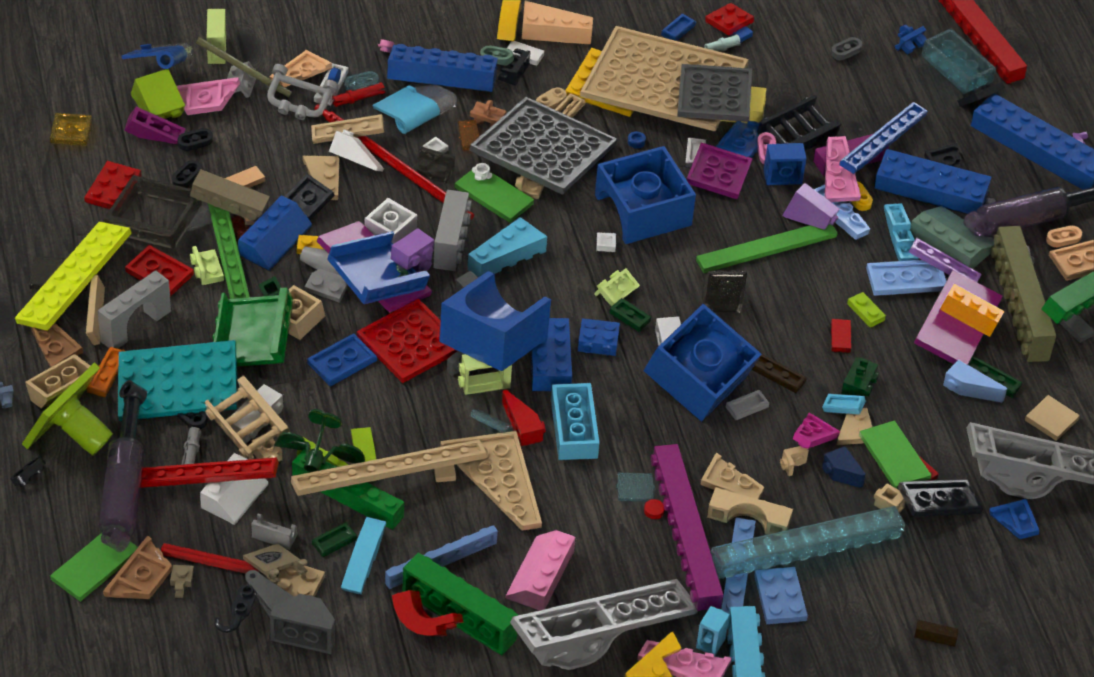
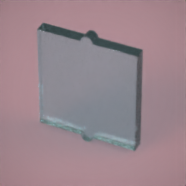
(635, 487)

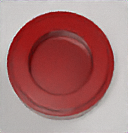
(654, 509)

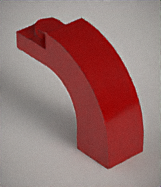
(413, 616)

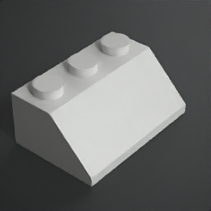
(231, 498)

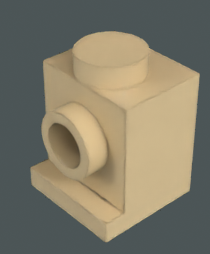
(268, 450)
(889, 497)

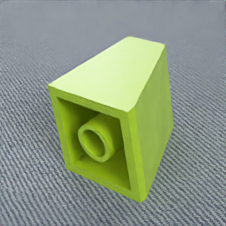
(158, 95)

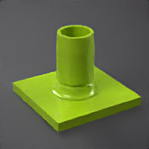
(73, 417)

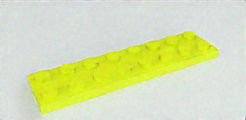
(73, 276)

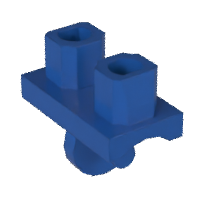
(908, 36)

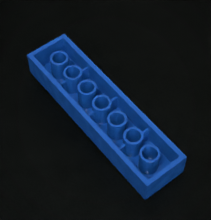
(1036, 140)

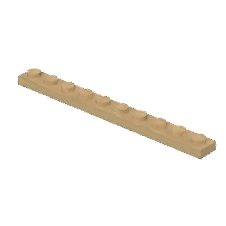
(388, 467)

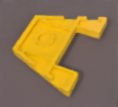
(652, 663)

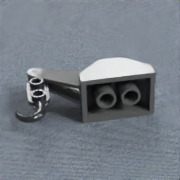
(293, 619)

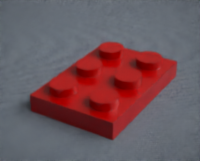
(110, 184)
(153, 259)

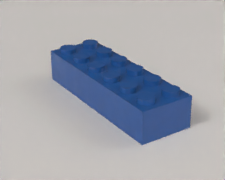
(442, 67)
(932, 182)

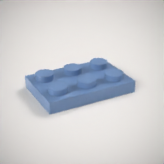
(780, 595)

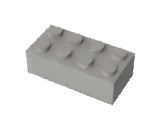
(452, 230)

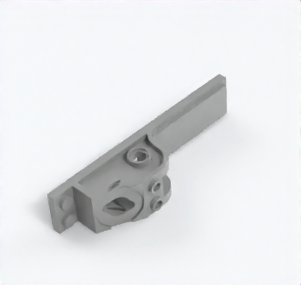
(1018, 470)
(563, 633)

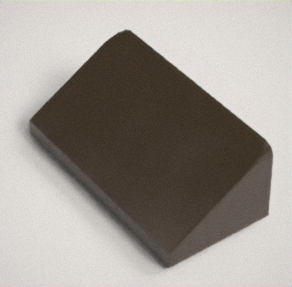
(936, 633)

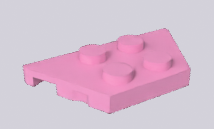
(207, 96)

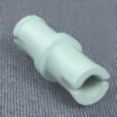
(722, 44)

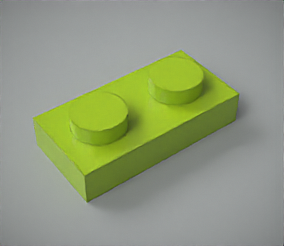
(866, 309)

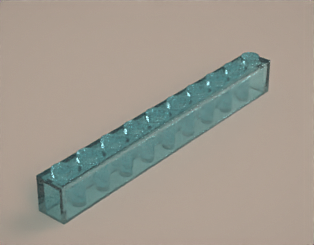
(807, 542)

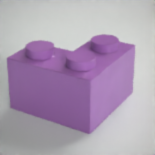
(414, 251)

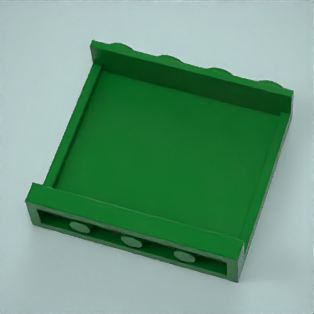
(256, 325)

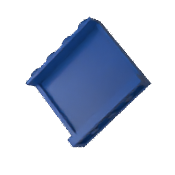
(371, 272)

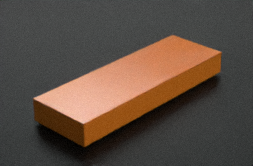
(107, 373)

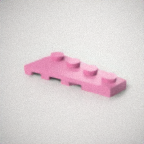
(839, 182)

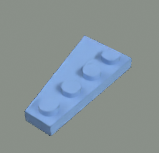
(847, 219)

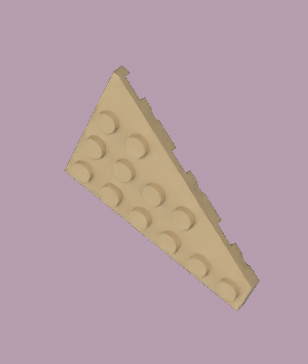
(503, 477)

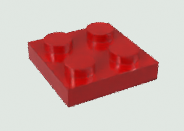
(729, 19)

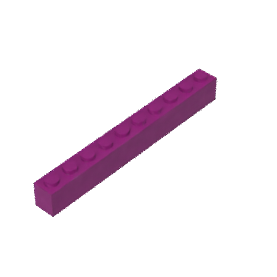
(687, 527)

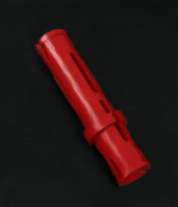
(352, 96)

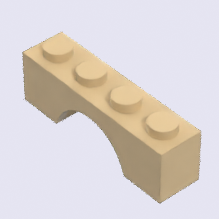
(727, 505)

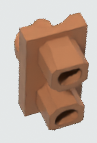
(486, 112)

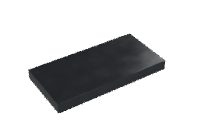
(940, 498)

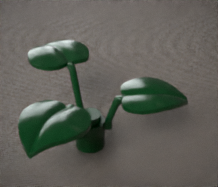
(315, 457)

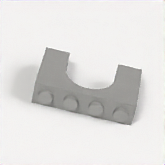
(113, 317)

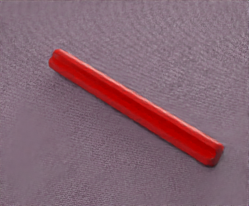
(206, 558)

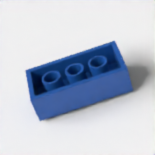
(552, 357)

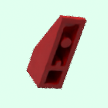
(523, 420)

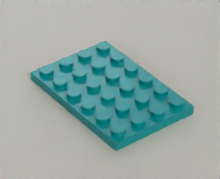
(180, 377)

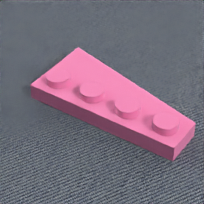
(690, 664)

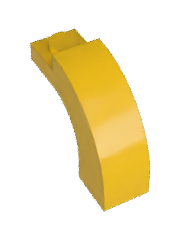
(509, 19)

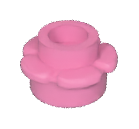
(386, 46)

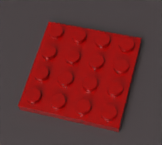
(407, 340)

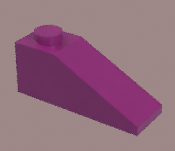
(152, 127)

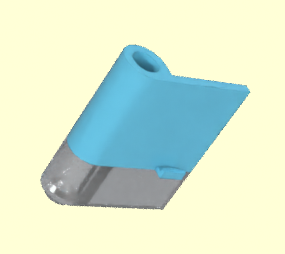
(416, 105)

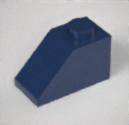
(843, 467)

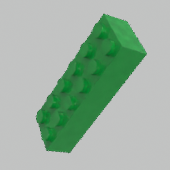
(447, 594)

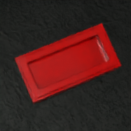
(841, 335)

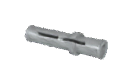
(191, 446)

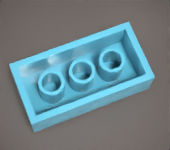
(574, 421)

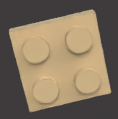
(296, 583)

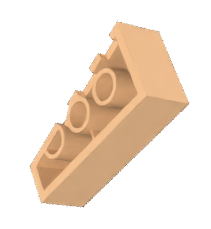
(555, 25)

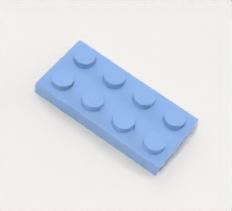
(904, 277)

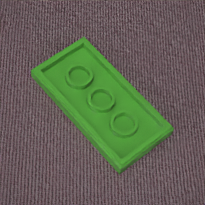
(495, 195)
(894, 454)
(90, 568)

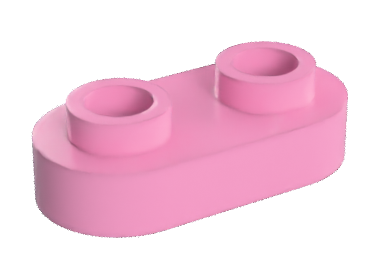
(764, 138)

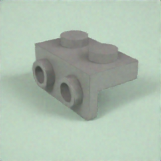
(246, 80)

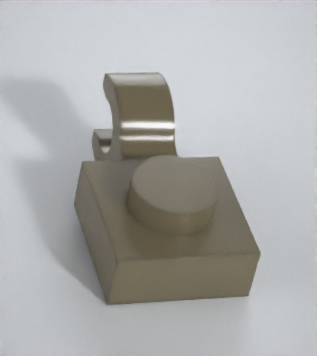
(181, 578)

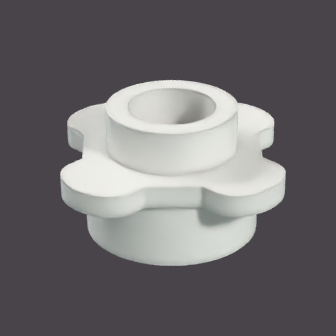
(482, 171)

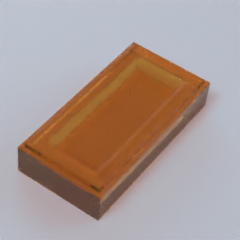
(468, 133)

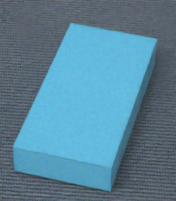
(844, 404)

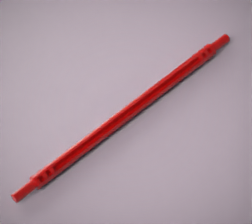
(394, 162)

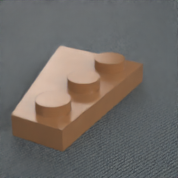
(56, 344)

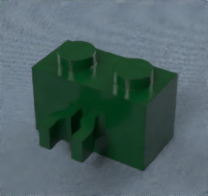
(860, 378)

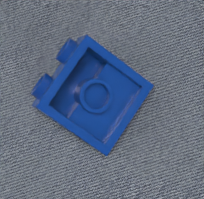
(598, 337)

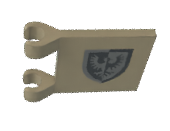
(274, 558)

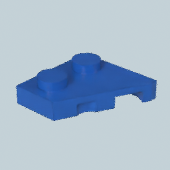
(1016, 518)

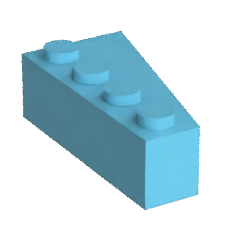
(507, 247)
(745, 642)

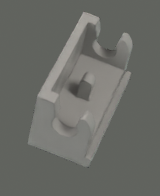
(273, 533)

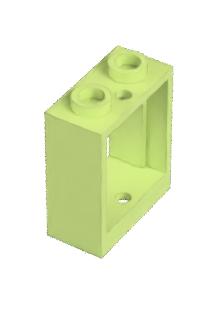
(216, 33)
(481, 382)

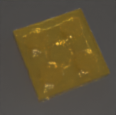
(71, 129)

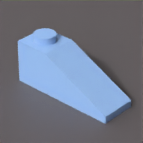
(972, 383)

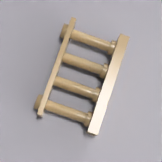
(256, 402)

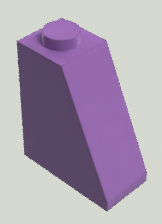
(811, 208)

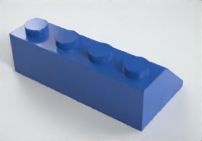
(274, 233)

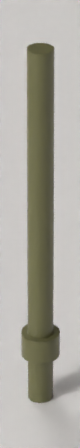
(241, 65)

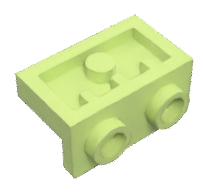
(207, 266)
(618, 287)

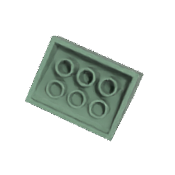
(949, 235)

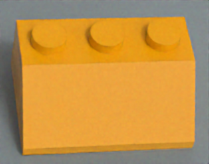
(972, 310)

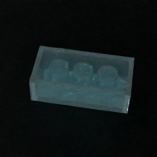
(958, 61)

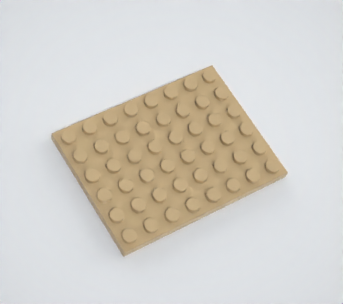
(645, 74)

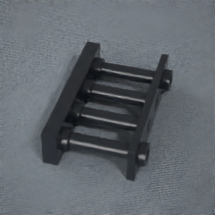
(814, 136)

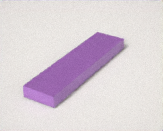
(941, 260)

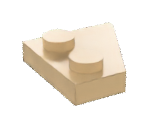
(852, 426)

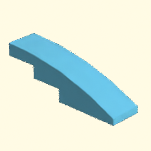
(899, 230)
(363, 555)

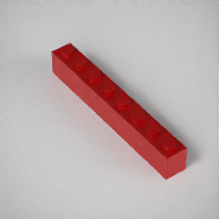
(987, 39)

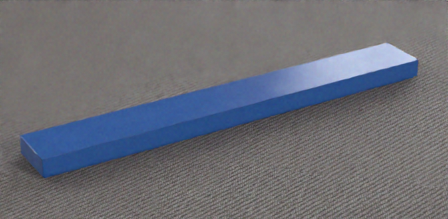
(883, 138)

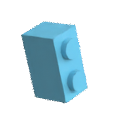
(712, 630)

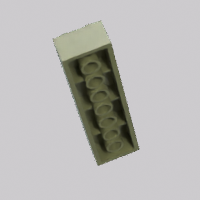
(1023, 294)

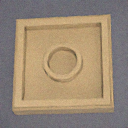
(1052, 417)

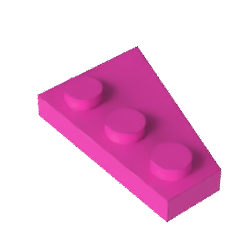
(814, 432)

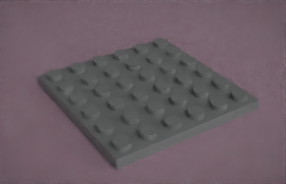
(543, 145)

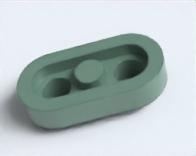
(504, 55)

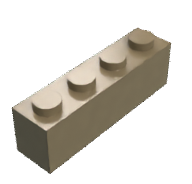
(229, 196)

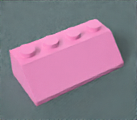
(542, 569)

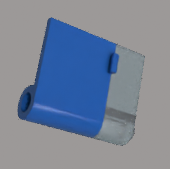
(166, 55)

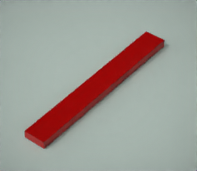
(209, 472)

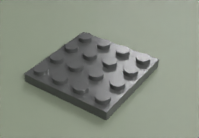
(715, 92)

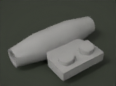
(325, 280)

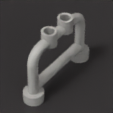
(301, 111)

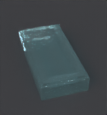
(490, 421)

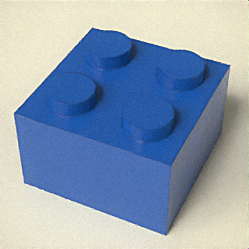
(784, 164)

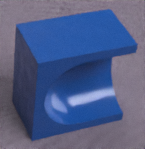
(647, 193)
(488, 328)
(702, 362)

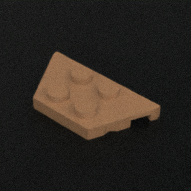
(140, 574)

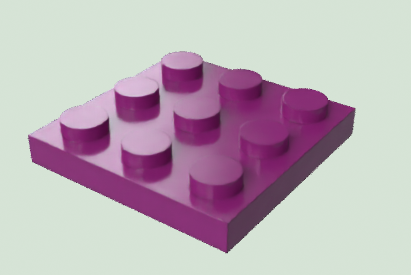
(719, 170)

